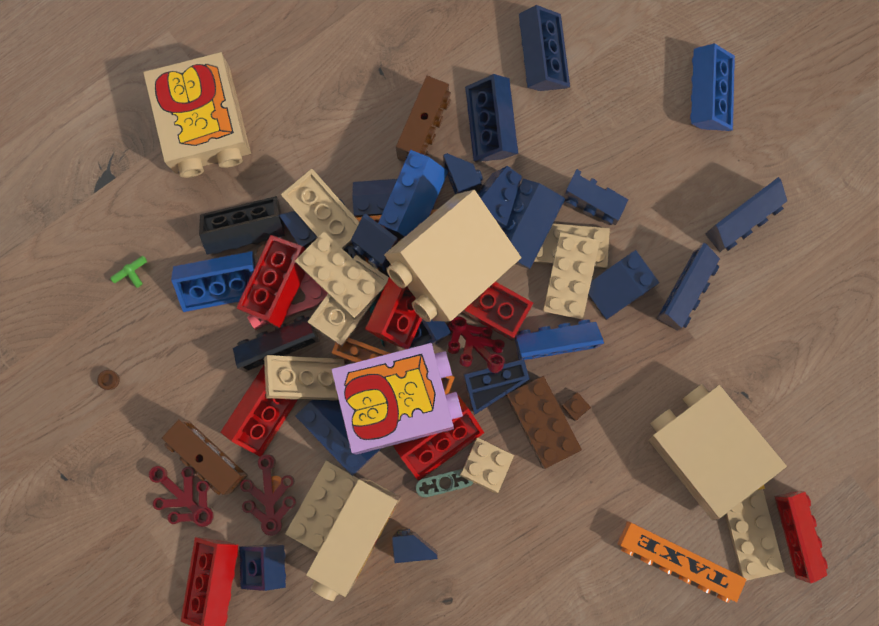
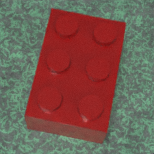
(499, 310)

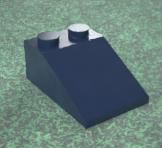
(621, 284)

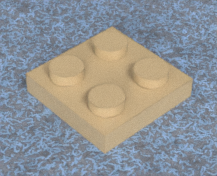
(486, 465)

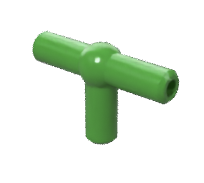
(129, 270)

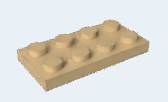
(321, 208)
(548, 249)
(339, 275)
(571, 275)
(334, 319)
(300, 377)
(322, 506)
(754, 538)

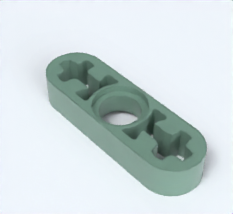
(431, 491)

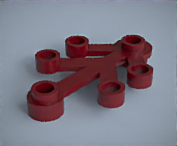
(458, 327)
(185, 497)
(268, 498)

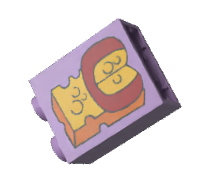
(395, 398)

